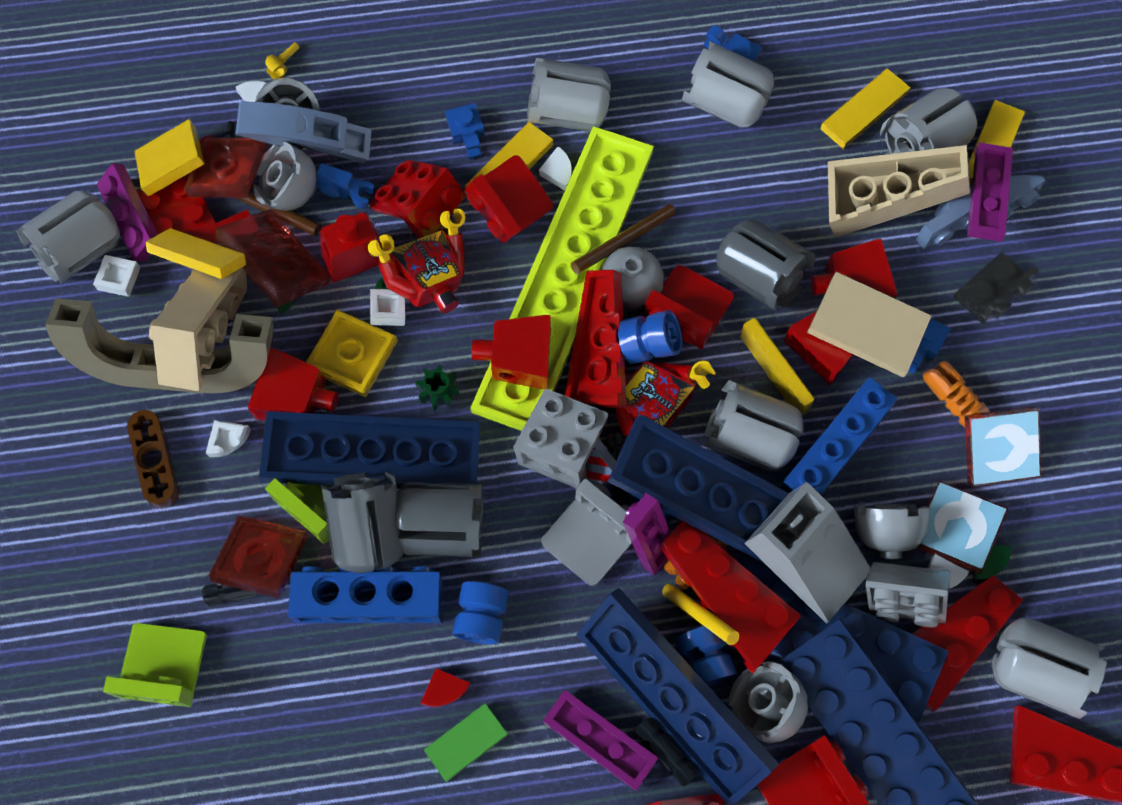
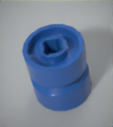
(650, 337)
(480, 616)
(706, 656)

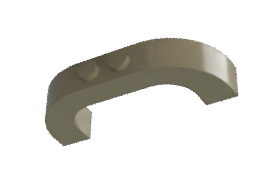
(124, 363)

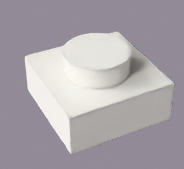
(116, 275)
(386, 308)

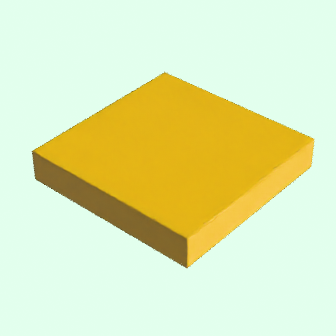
(168, 157)
(352, 352)

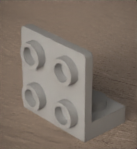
(560, 437)

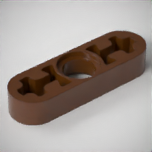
(141, 448)

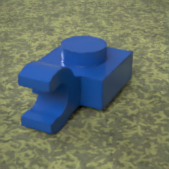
(736, 44)
(466, 127)
(340, 183)
(930, 344)

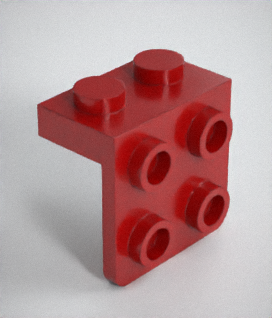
(419, 196)
(508, 198)
(694, 301)
(814, 778)

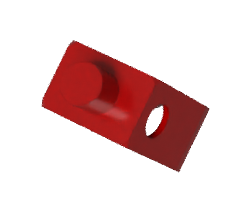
(346, 245)
(862, 263)
(518, 351)
(818, 354)
(290, 387)

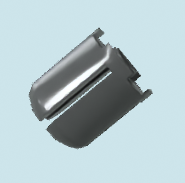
(763, 262)
(440, 519)
(362, 522)

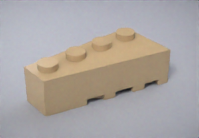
(893, 185)
(192, 324)

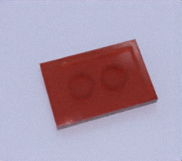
(274, 257)

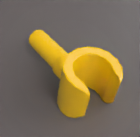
(275, 63)

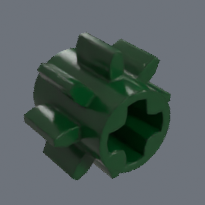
(430, 382)

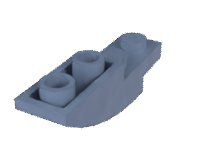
(303, 129)
(955, 212)

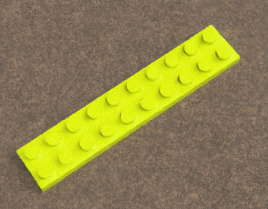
(586, 218)

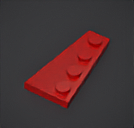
(597, 360)
(730, 593)
(967, 632)
(1063, 759)

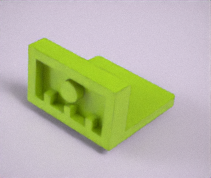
(304, 504)
(159, 665)

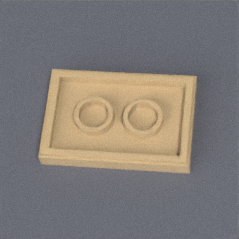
(869, 324)

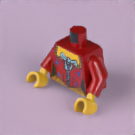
(426, 267)
(660, 392)

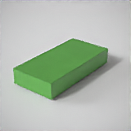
(465, 742)

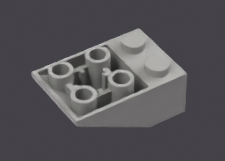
(811, 551)
(908, 593)

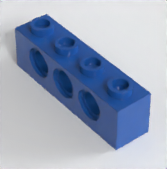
(842, 438)
(422, 607)

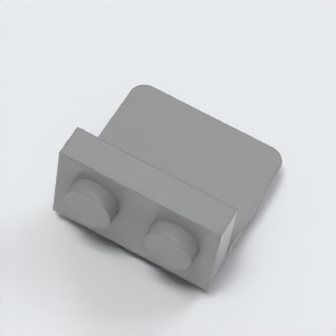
(589, 533)

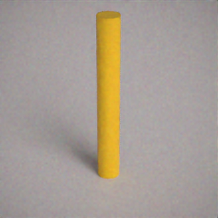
(701, 614)

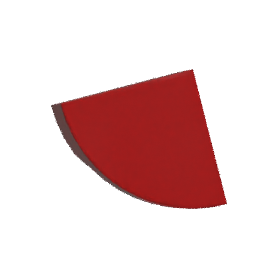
(444, 689)

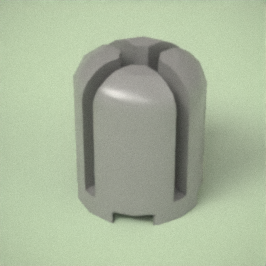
(729, 86)
(568, 95)
(931, 123)
(70, 235)
(754, 428)
(1048, 666)

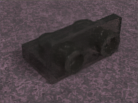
(994, 287)

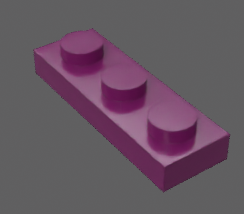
(990, 192)
(127, 210)
(647, 532)
(600, 740)

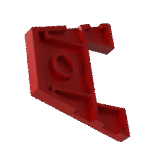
(178, 211)

